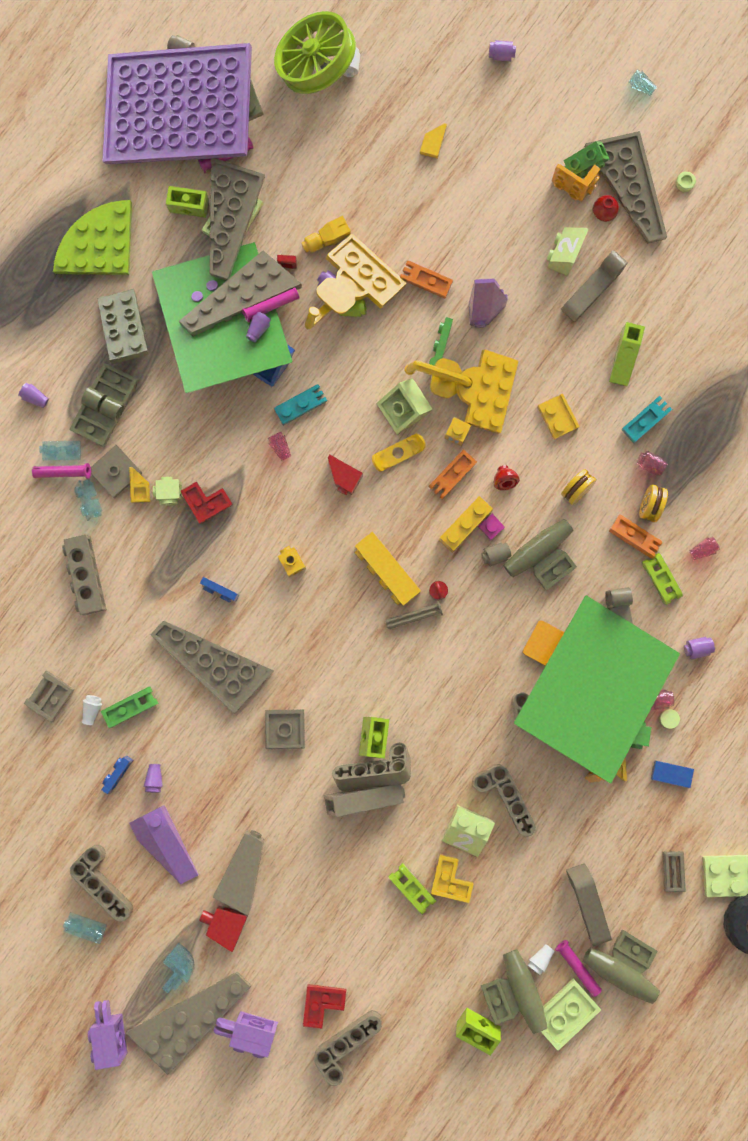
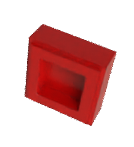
(287, 261)

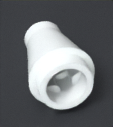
(91, 707)
(541, 959)

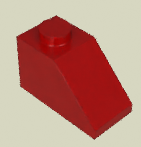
(344, 475)

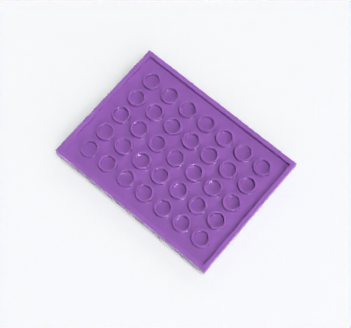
(177, 104)

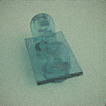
(60, 450)
(84, 492)
(84, 928)

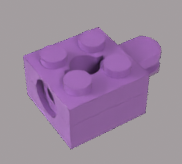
(248, 1033)
(107, 1037)

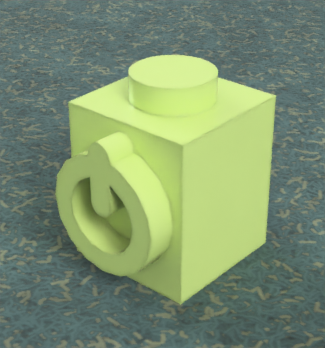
(168, 491)

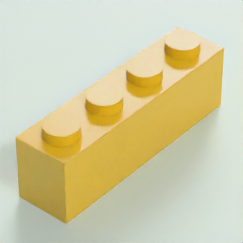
(387, 569)

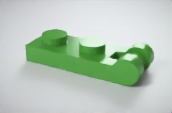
(439, 346)
(128, 707)

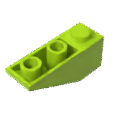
(626, 353)

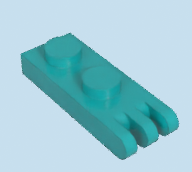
(300, 404)
(645, 420)

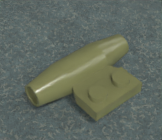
(545, 557)
(625, 966)
(515, 995)

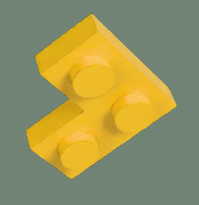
(445, 882)

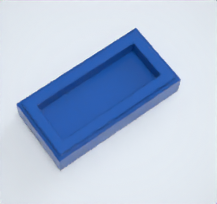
(672, 774)

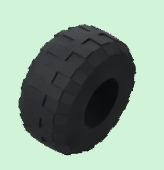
(735, 923)

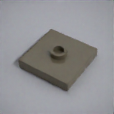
(113, 471)
(285, 729)

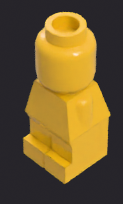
(329, 234)

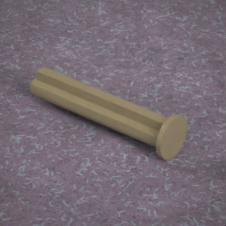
(414, 616)

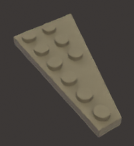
(633, 184)
(232, 204)
(251, 285)
(221, 671)
(179, 1028)

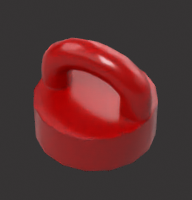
(438, 590)

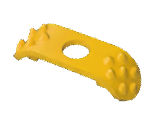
(411, 446)

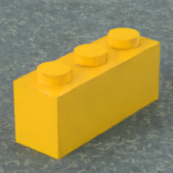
(465, 524)

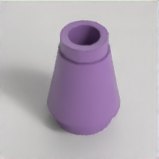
(258, 326)
(32, 395)
(153, 780)

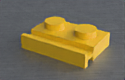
(558, 416)

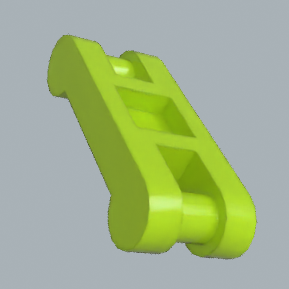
(662, 579)
(412, 888)

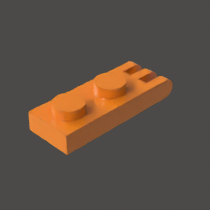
(427, 279)
(453, 473)
(635, 536)

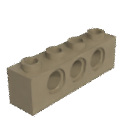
(96, 601)

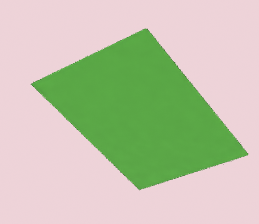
(223, 350)
(597, 689)

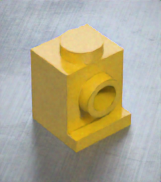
(291, 568)

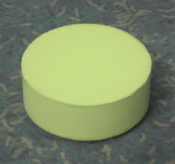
(685, 181)
(669, 718)

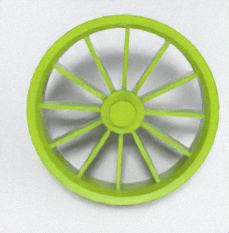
(315, 52)

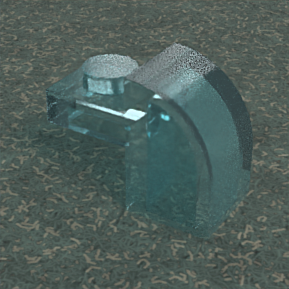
(182, 965)

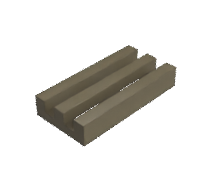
(666, 855)

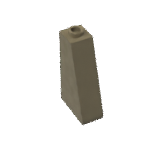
(363, 800)
(240, 878)

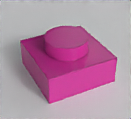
(491, 526)

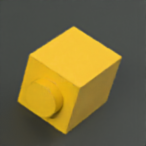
(457, 431)

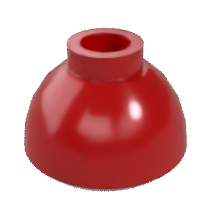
(605, 208)
(505, 478)

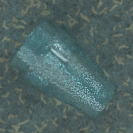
(642, 82)

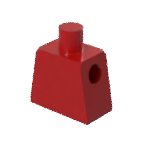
(224, 926)

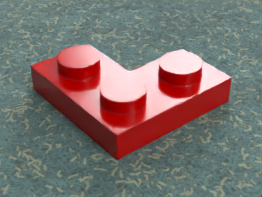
(205, 507)
(321, 998)

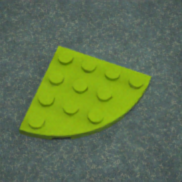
(98, 242)

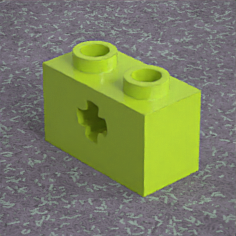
(187, 201)
(374, 737)
(478, 1031)

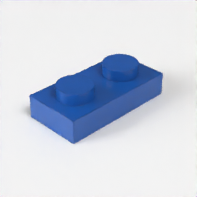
(211, 586)
(121, 767)

